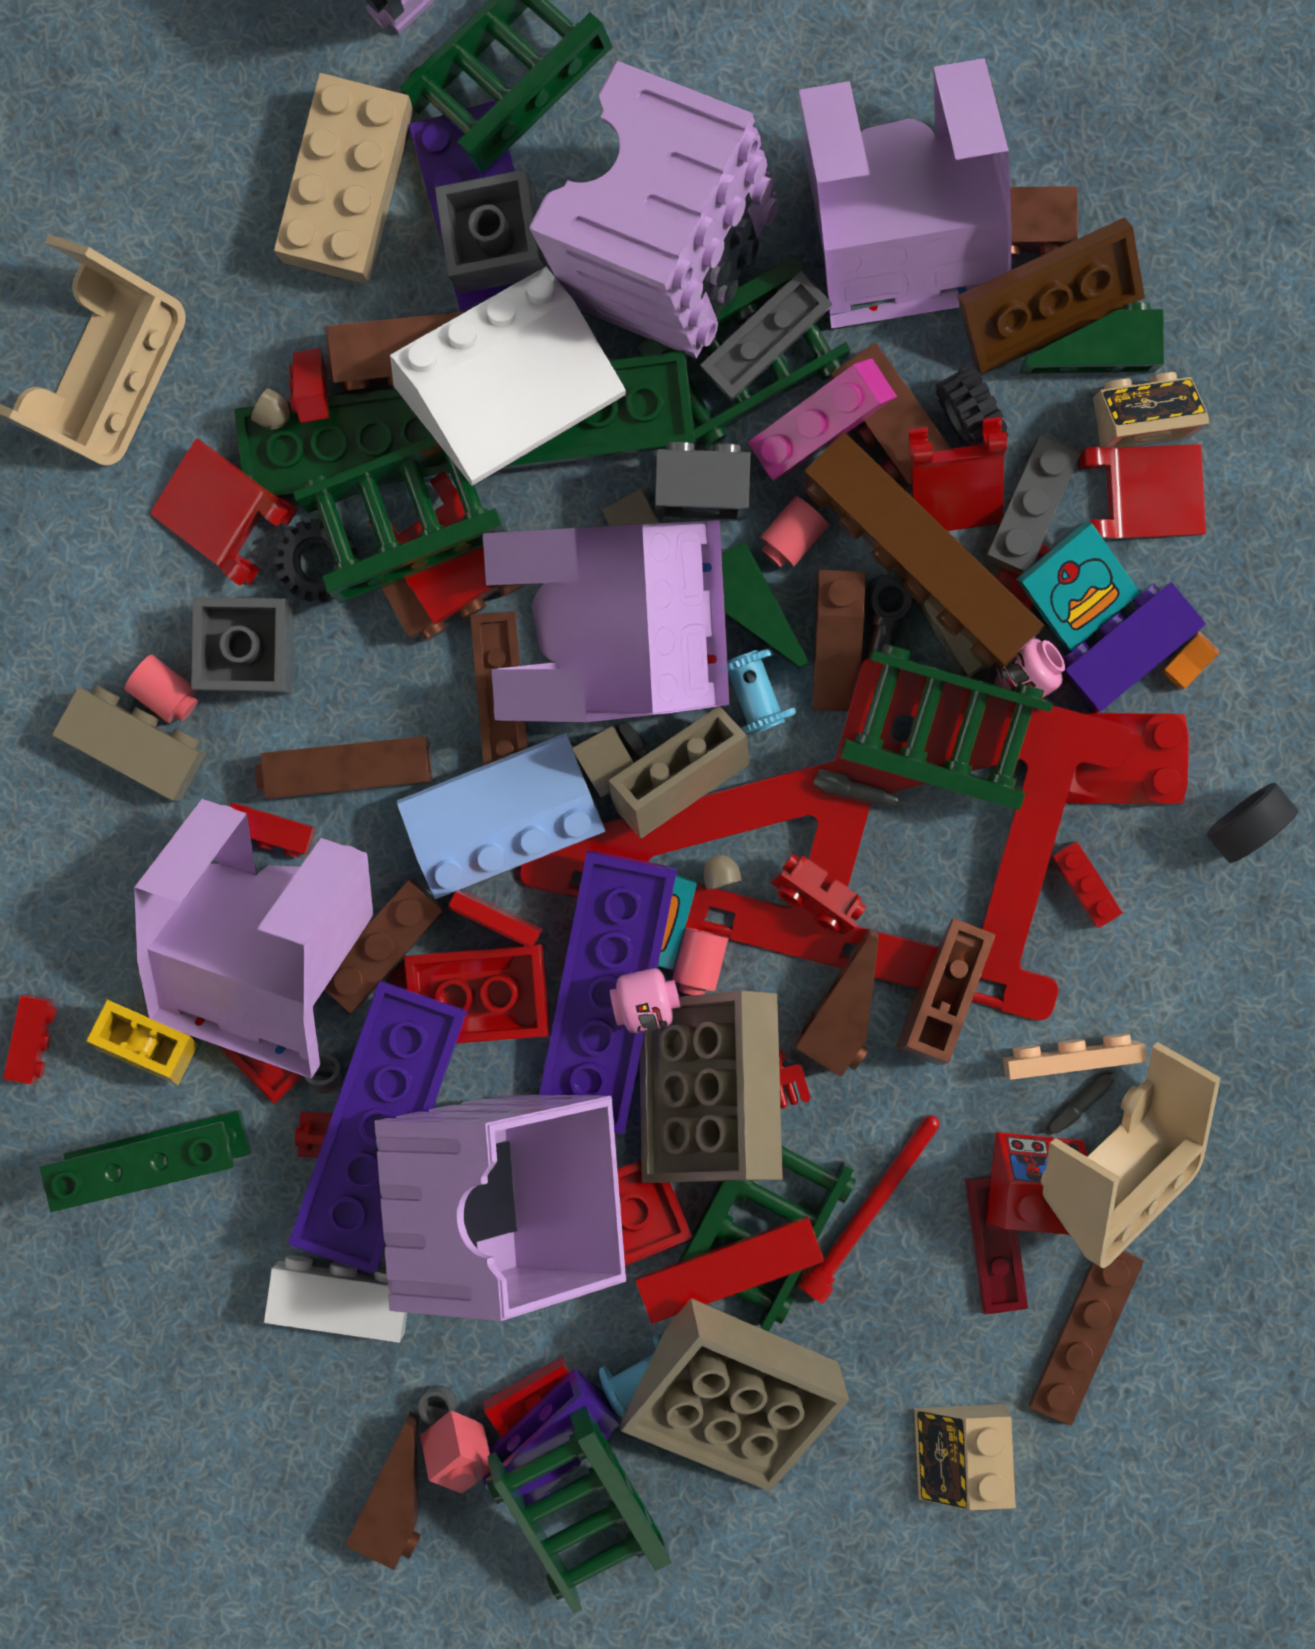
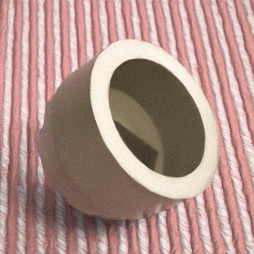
(271, 410)
(720, 872)

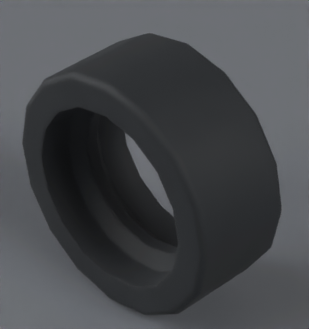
(1252, 823)

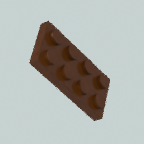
(1052, 295)

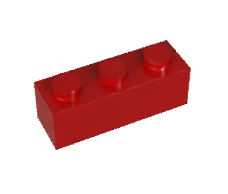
(308, 385)
(277, 831)
(1086, 884)
(29, 1039)

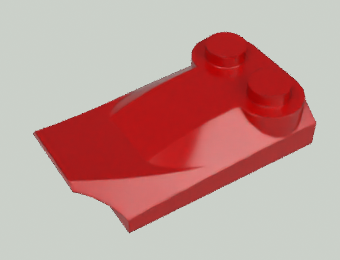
(1153, 767)
(498, 986)

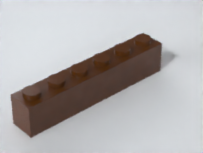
(921, 552)

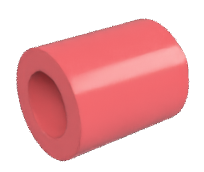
(792, 533)
(161, 690)
(699, 961)

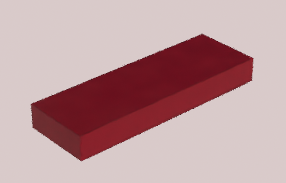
(996, 1255)

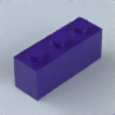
(1131, 646)
(549, 1426)

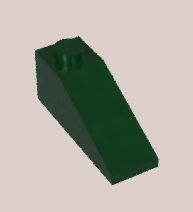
(1116, 343)
(753, 606)

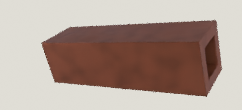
(344, 767)

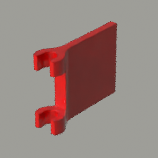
(960, 484)
(1150, 490)
(217, 509)
(453, 583)

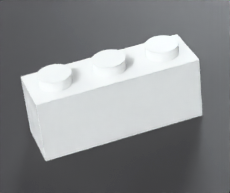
(332, 1300)

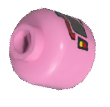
(1035, 666)
(644, 1001)

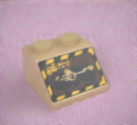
(1149, 411)
(965, 1456)

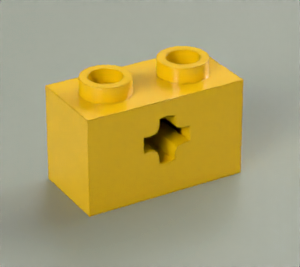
(142, 1042)

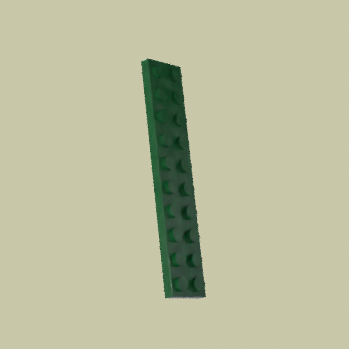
(381, 422)

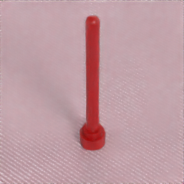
(819, 1278)

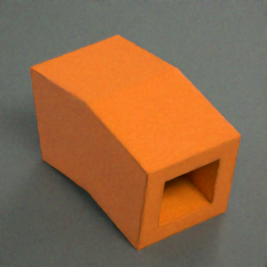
(1190, 660)

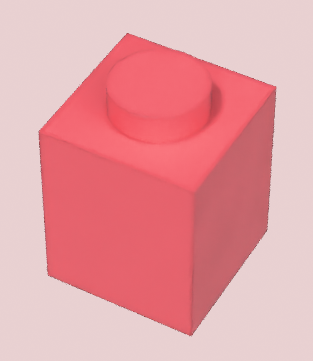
(455, 1452)

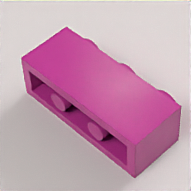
(822, 419)

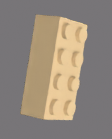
(344, 178)

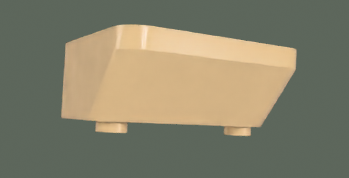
(113, 364)
(1140, 1165)

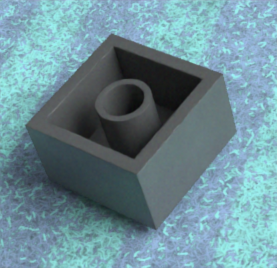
(489, 231)
(702, 481)
(242, 645)

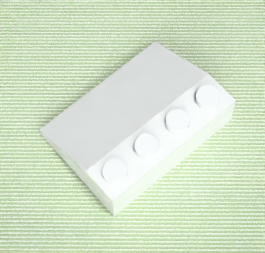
(506, 375)

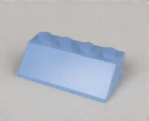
(500, 816)

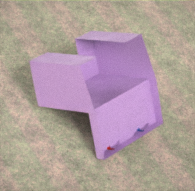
(906, 206)
(622, 616)
(241, 950)

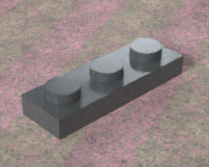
(766, 335)
(1032, 506)

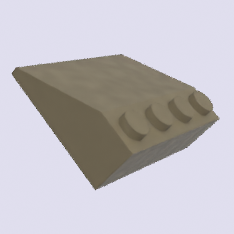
(712, 1091)
(734, 1396)

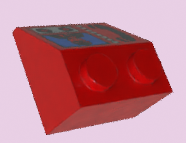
(1016, 1186)

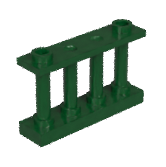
(516, 106)
(743, 307)
(393, 559)
(955, 772)
(145, 1161)
(717, 1224)
(603, 1476)

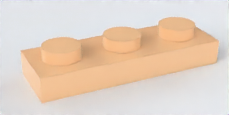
(1074, 1056)

